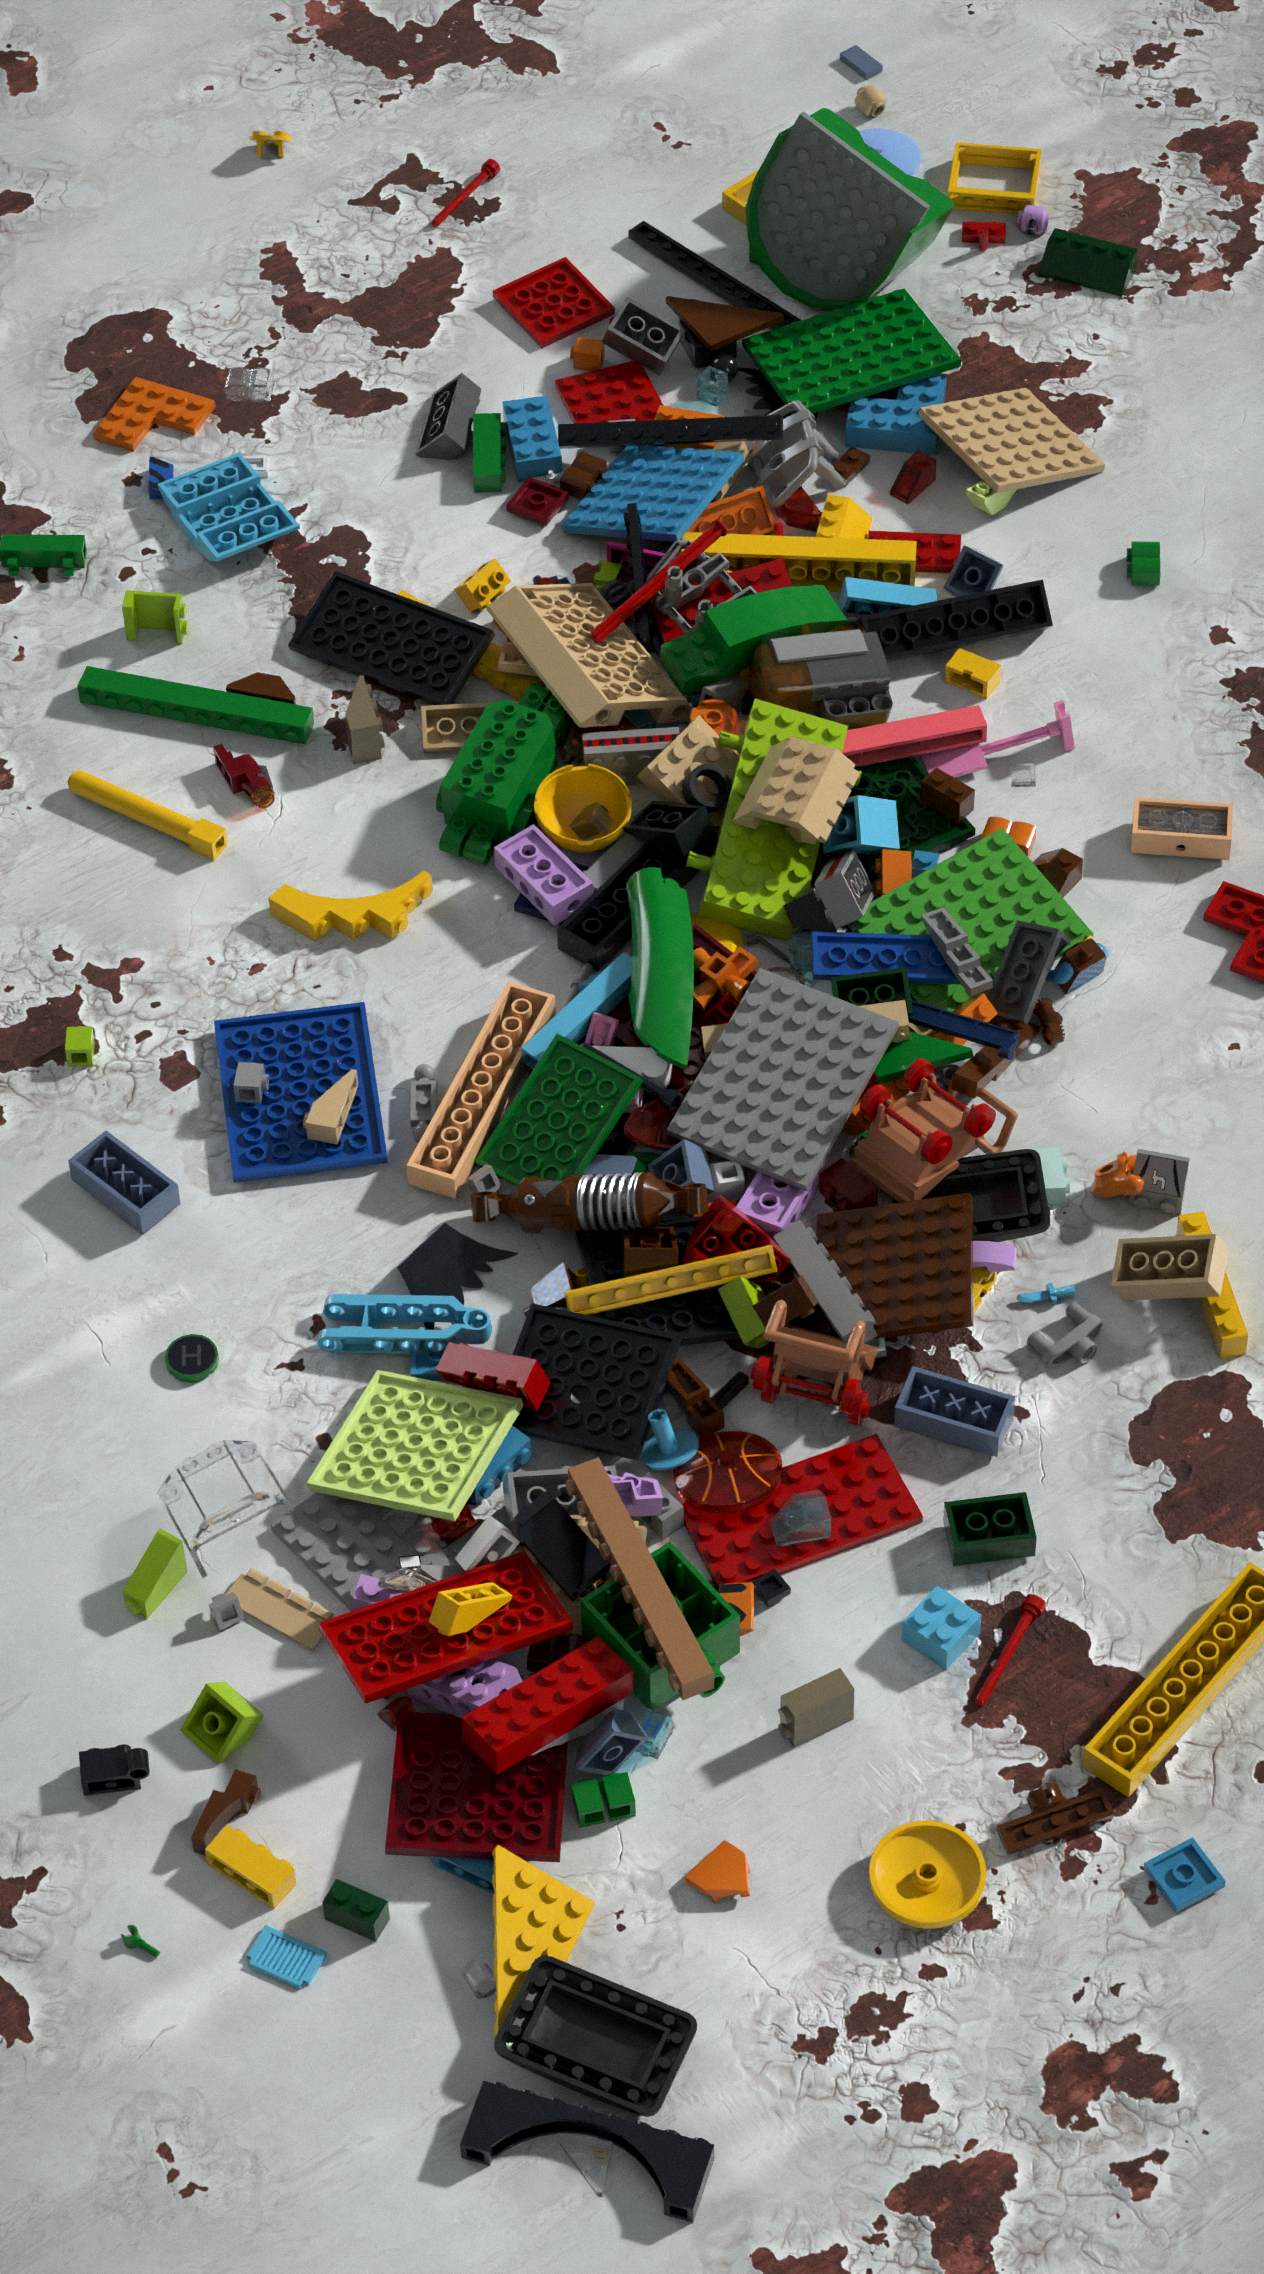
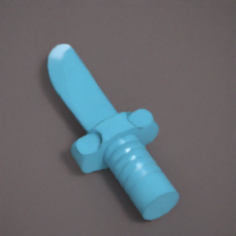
(1051, 1293)

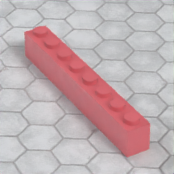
(915, 736)

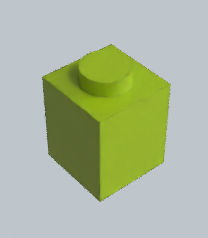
(79, 1046)

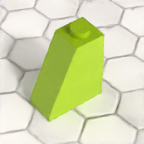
(739, 1300)
(155, 1574)

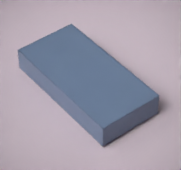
(861, 62)

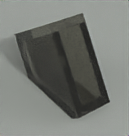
(592, 822)

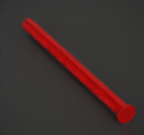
(658, 581)

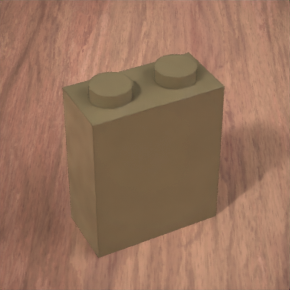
(816, 1708)

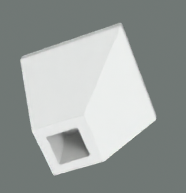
(726, 1179)

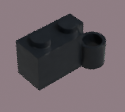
(113, 1769)

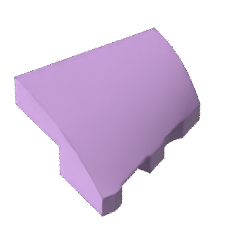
(638, 1494)

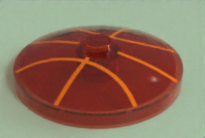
(730, 1472)

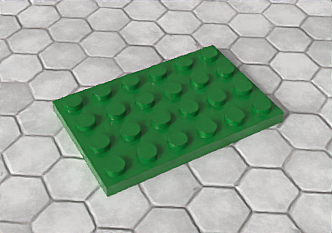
(559, 1115)

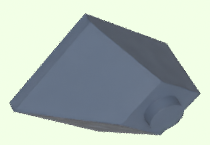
(973, 572)

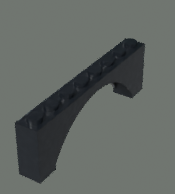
(511, 2116)

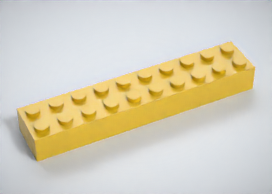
(818, 558)
(1180, 1686)

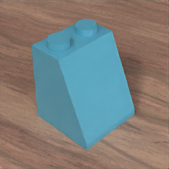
(865, 826)

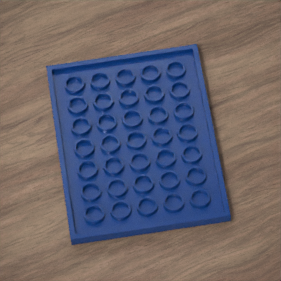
(304, 1058)

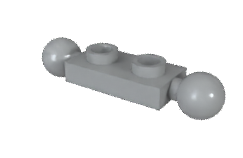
(422, 1099)

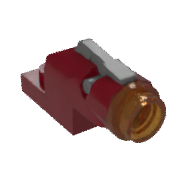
(245, 775)

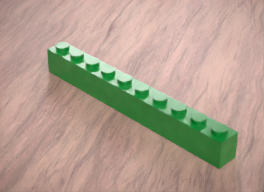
(196, 705)

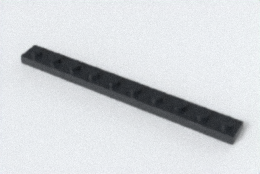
(704, 271)
(670, 431)

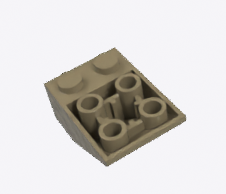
(363, 725)

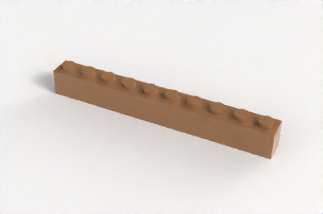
(640, 1579)

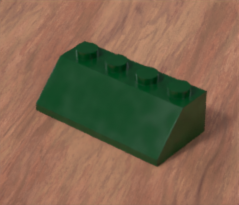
(1088, 262)

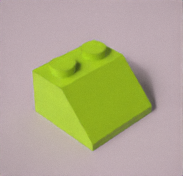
(221, 1721)

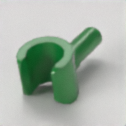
(136, 1941)

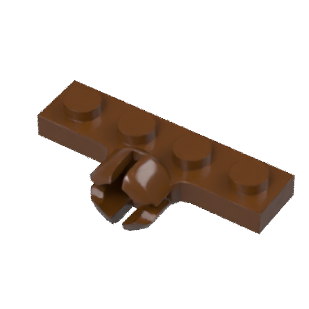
(1053, 1817)

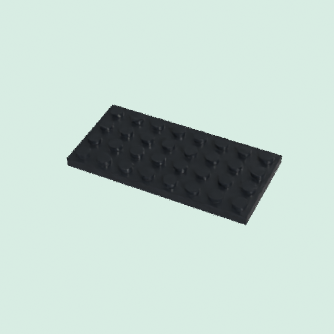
(391, 640)

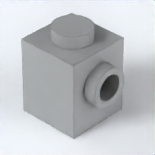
(250, 1082)

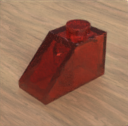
(914, 477)
(800, 511)

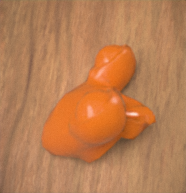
(1117, 1178)

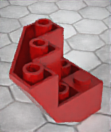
(730, 1231)

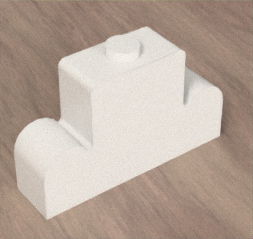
(645, 1063)

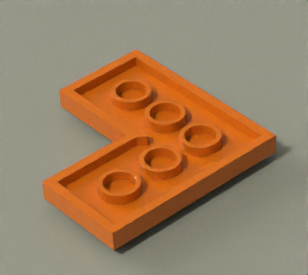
(148, 404)

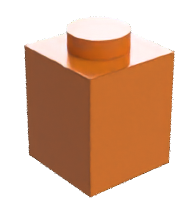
(588, 354)

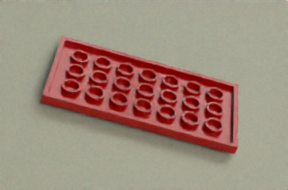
(863, 1500)
(396, 1647)

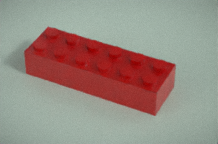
(547, 1705)

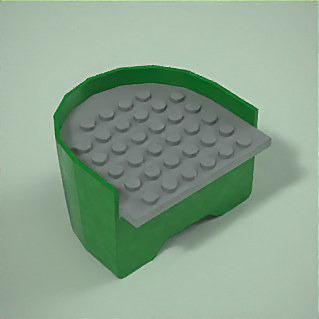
(837, 215)

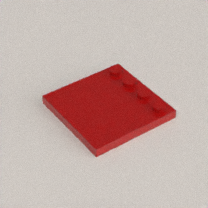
(553, 302)

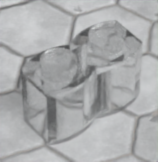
(249, 384)

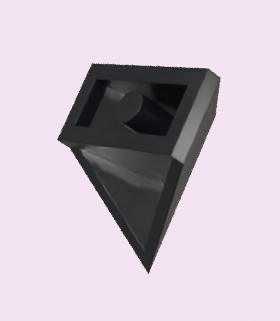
(808, 914)

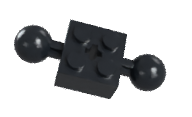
(701, 356)

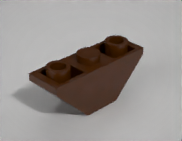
(263, 686)

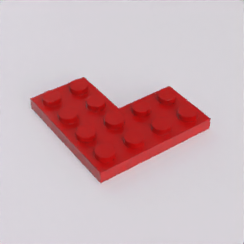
(1244, 914)

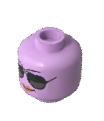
(1033, 220)

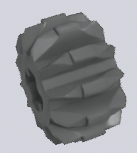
(615, 593)

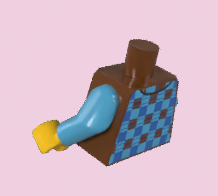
(1079, 965)
(551, 1288)

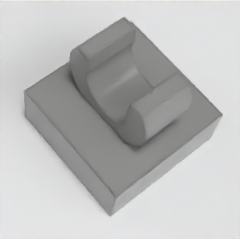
(484, 1180)
(225, 1610)

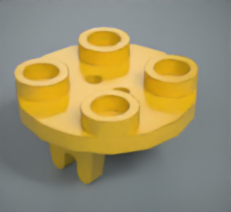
(261, 138)

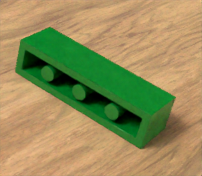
(487, 452)

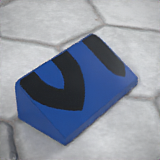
(158, 472)

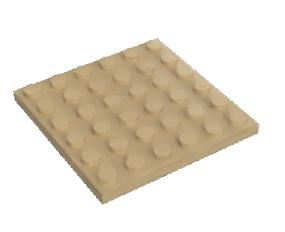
(1011, 440)

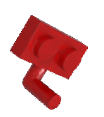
(983, 233)

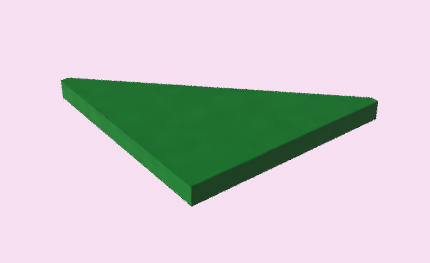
(902, 1054)

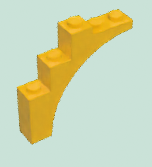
(350, 916)

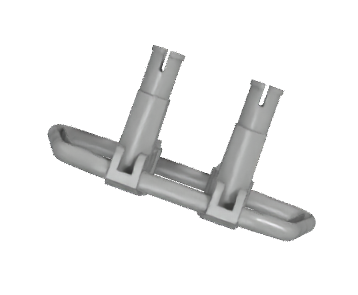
(782, 460)
(679, 590)

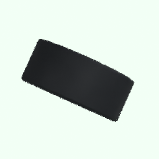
(718, 776)

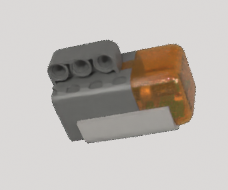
(826, 676)

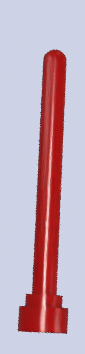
(489, 170)
(1031, 1609)

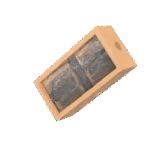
(1182, 828)

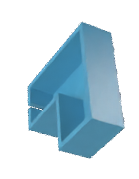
(896, 423)

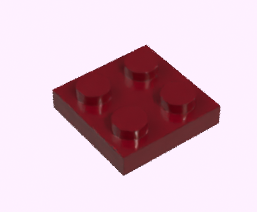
(537, 501)

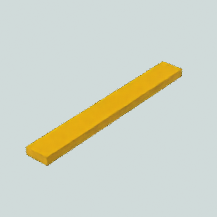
(671, 1281)

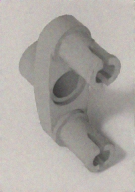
(1075, 1344)

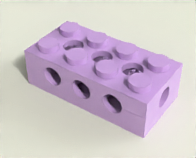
(543, 874)
(775, 1203)
(467, 1688)

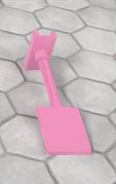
(971, 758)

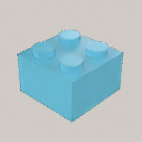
(941, 1627)

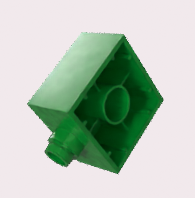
(705, 1610)

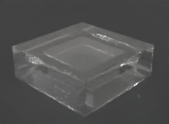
(1022, 775)

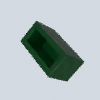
(356, 1910)

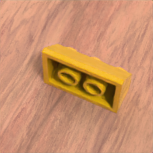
(843, 519)

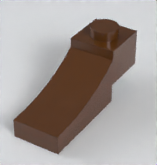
(694, 1399)
(223, 1807)

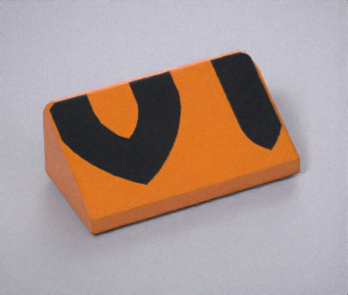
(741, 1599)

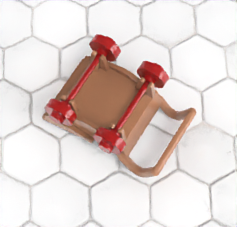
(923, 1134)
(816, 1357)

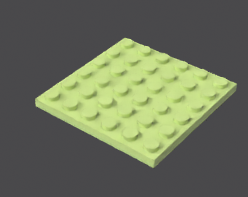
(415, 1445)

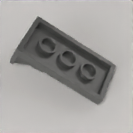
(1024, 970)

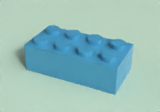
(531, 437)

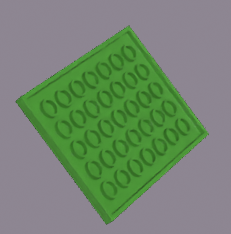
(985, 894)

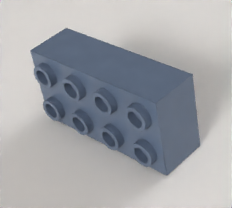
(124, 1182)
(954, 1411)

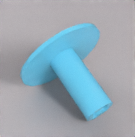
(669, 1446)

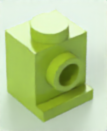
(607, 572)

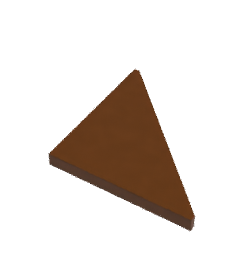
(721, 323)

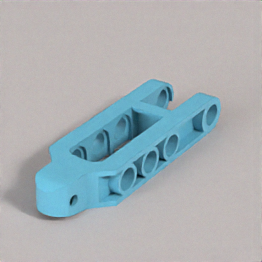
(372, 1309)

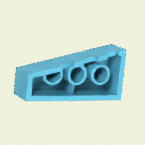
(875, 596)

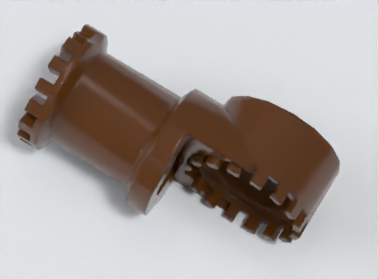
(1050, 1021)

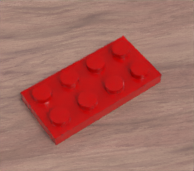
(933, 551)

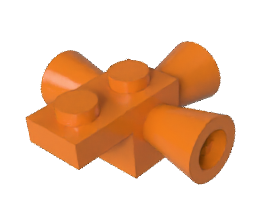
(722, 975)

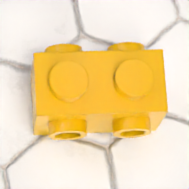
(482, 585)

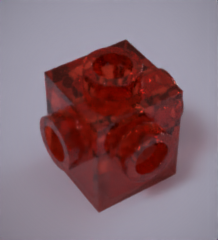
(456, 1528)

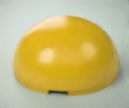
(568, 792)

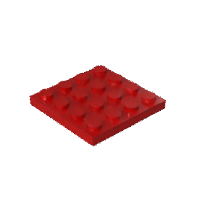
(609, 394)

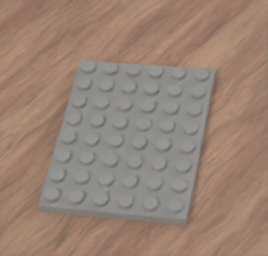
(783, 1079)

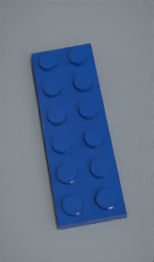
(857, 953)

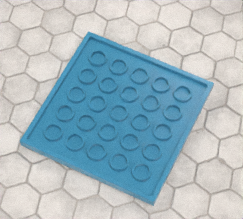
(665, 482)

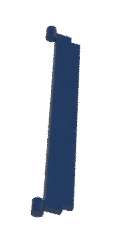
(965, 1028)

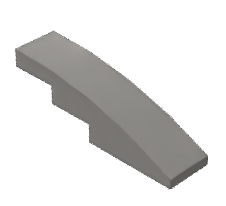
(956, 951)

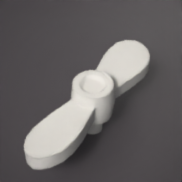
(550, 478)

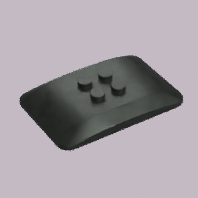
(1005, 1194)
(595, 2036)

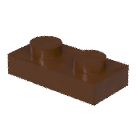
(851, 464)

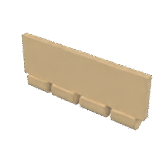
(272, 1608)

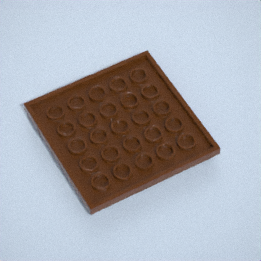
(905, 1263)

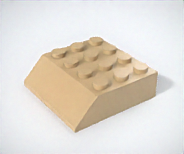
(688, 750)

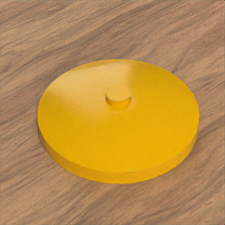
(927, 1874)

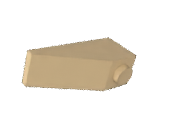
(331, 1110)

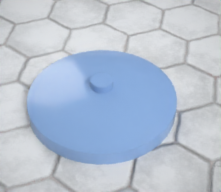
(895, 148)

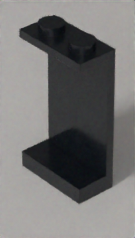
(560, 1545)

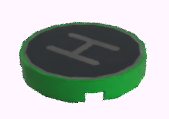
(191, 1358)

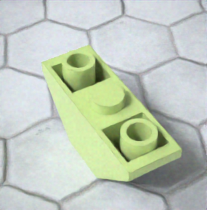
(987, 499)

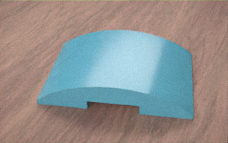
(225, 508)

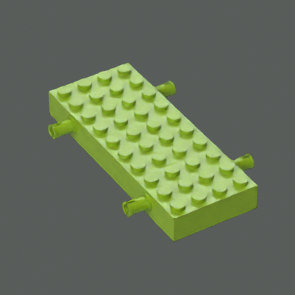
(763, 866)

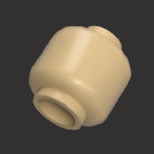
(870, 100)

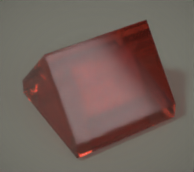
(390, 1712)

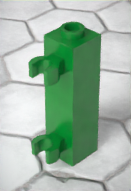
(43, 551)

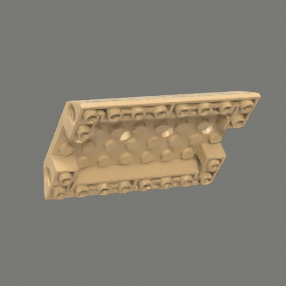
(588, 678)

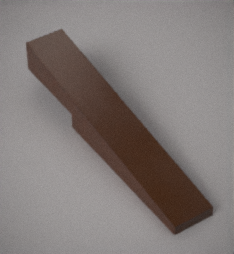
(987, 1065)

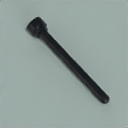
(669, 1098)

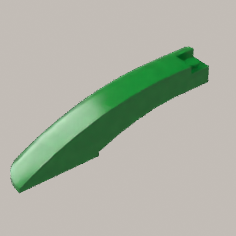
(661, 964)

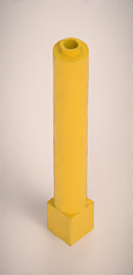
(201, 835)

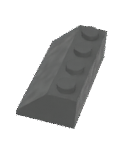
(449, 419)

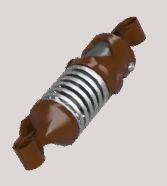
(585, 1203)

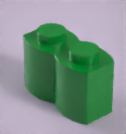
(1144, 563)

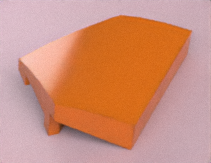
(721, 1873)

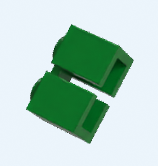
(617, 1795)

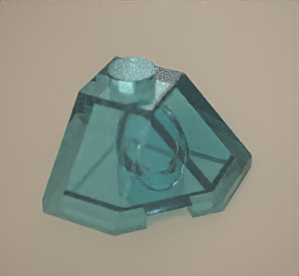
(802, 1519)

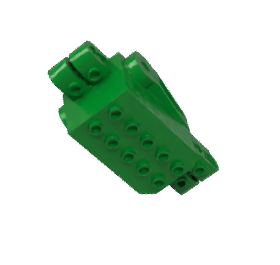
(498, 772)

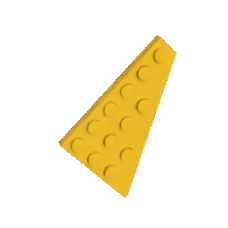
(532, 1920)

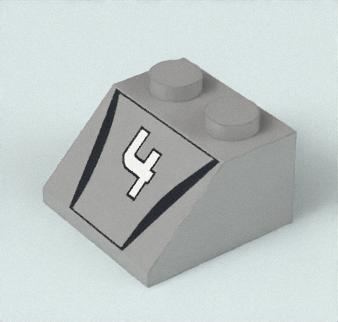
(1163, 1179)

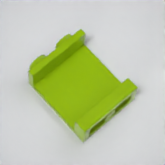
(154, 611)

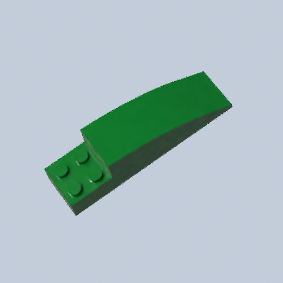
(740, 626)

